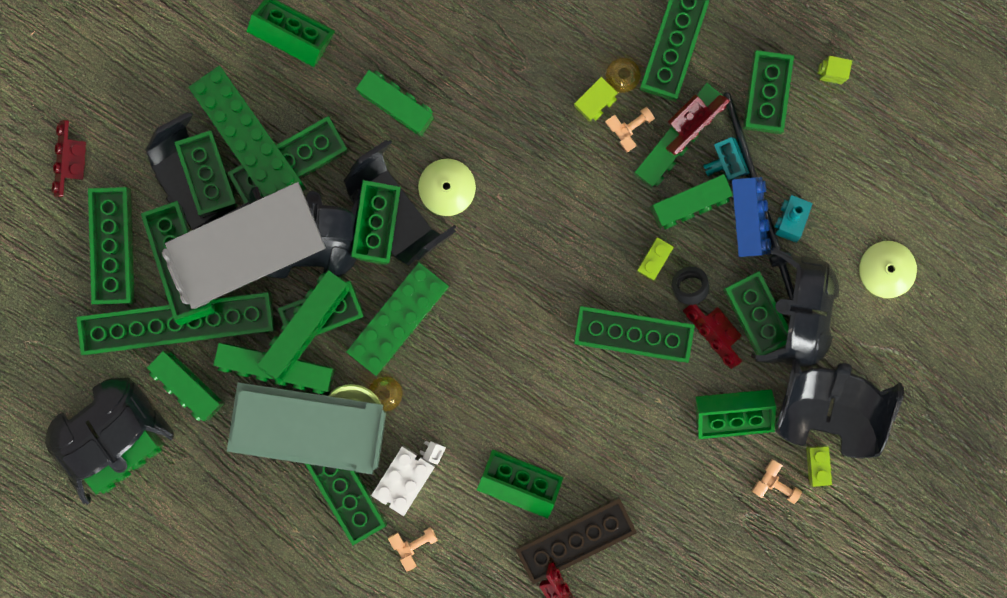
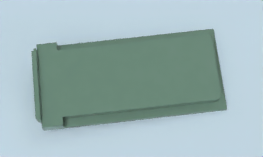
(306, 428)

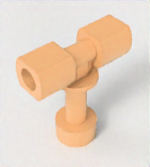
(624, 130)
(770, 481)
(406, 549)

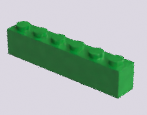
(660, 159)

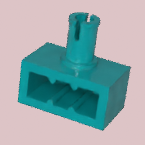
(729, 160)
(793, 218)

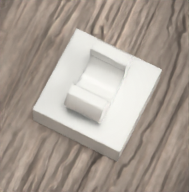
(433, 453)

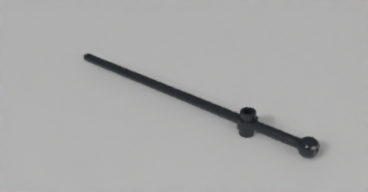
(774, 259)

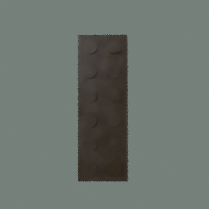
(576, 539)

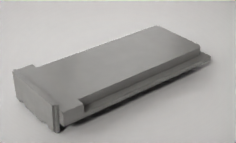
(243, 246)

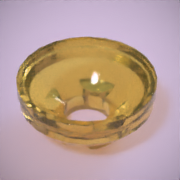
(623, 85)
(395, 392)

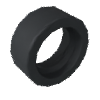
(690, 298)

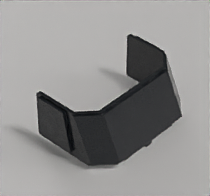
(170, 173)
(412, 234)

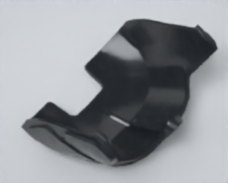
(336, 229)
(807, 332)
(859, 412)
(118, 417)

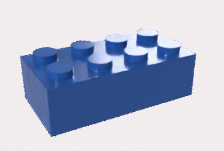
(751, 216)

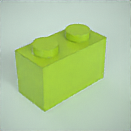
(835, 69)
(596, 99)
(654, 259)
(819, 465)

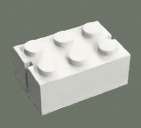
(403, 480)

